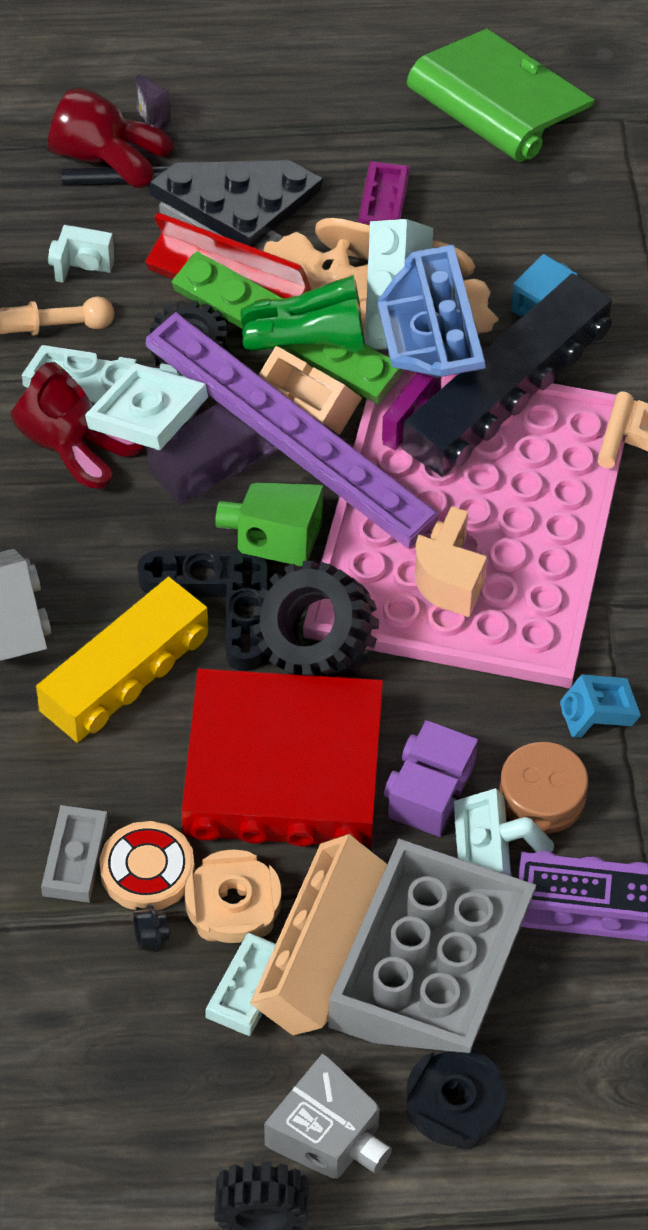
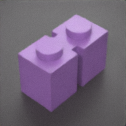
(433, 771)

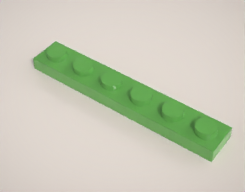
(228, 292)

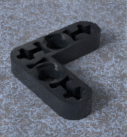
(225, 583)

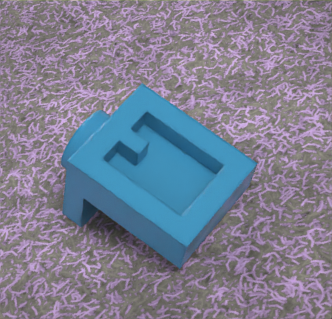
(599, 702)

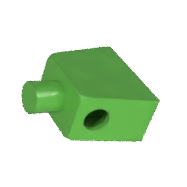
(275, 520)

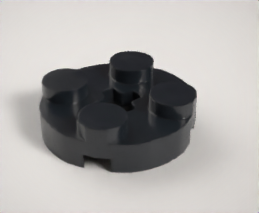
(456, 1124)

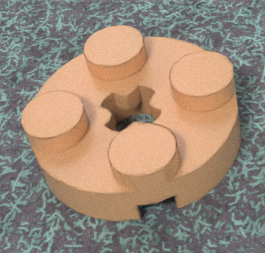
(226, 921)

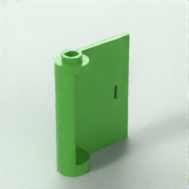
(496, 92)

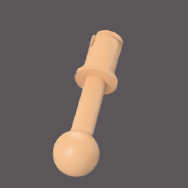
(95, 313)

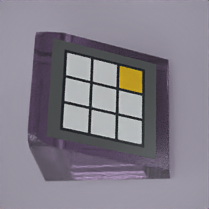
(152, 102)

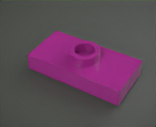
(384, 192)
(414, 395)

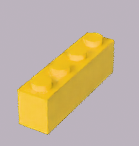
(123, 660)

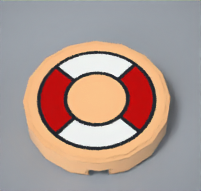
(146, 865)

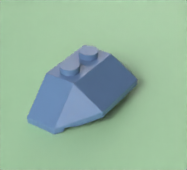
(430, 316)

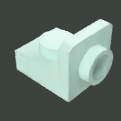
(81, 249)

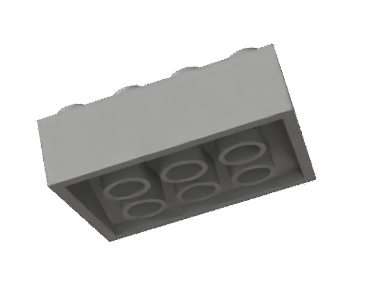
(429, 952)

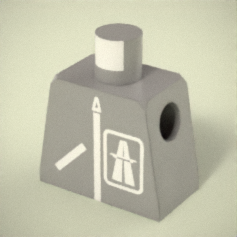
(327, 1123)

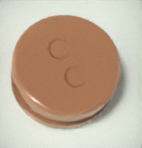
(544, 785)

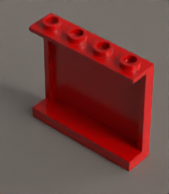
(282, 758)

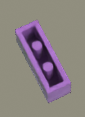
(586, 895)

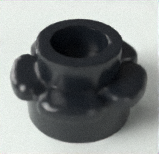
(150, 928)

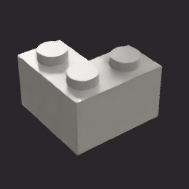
(20, 620)

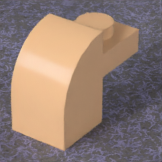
(445, 570)

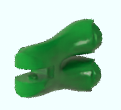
(315, 317)

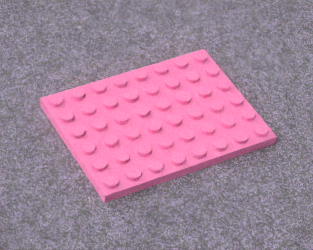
(532, 509)

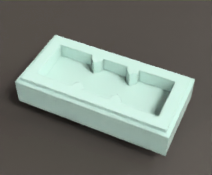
(232, 998)

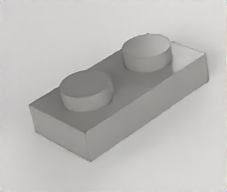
(74, 854)

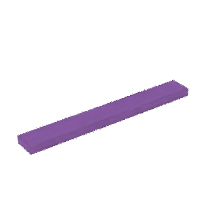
(293, 430)

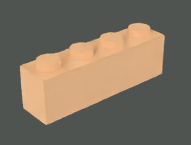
(318, 935)

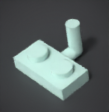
(485, 834)

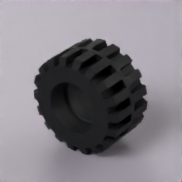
(287, 602)

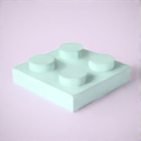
(146, 406)

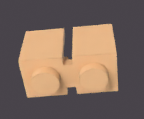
(327, 403)

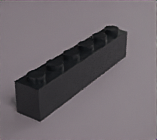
(515, 368)

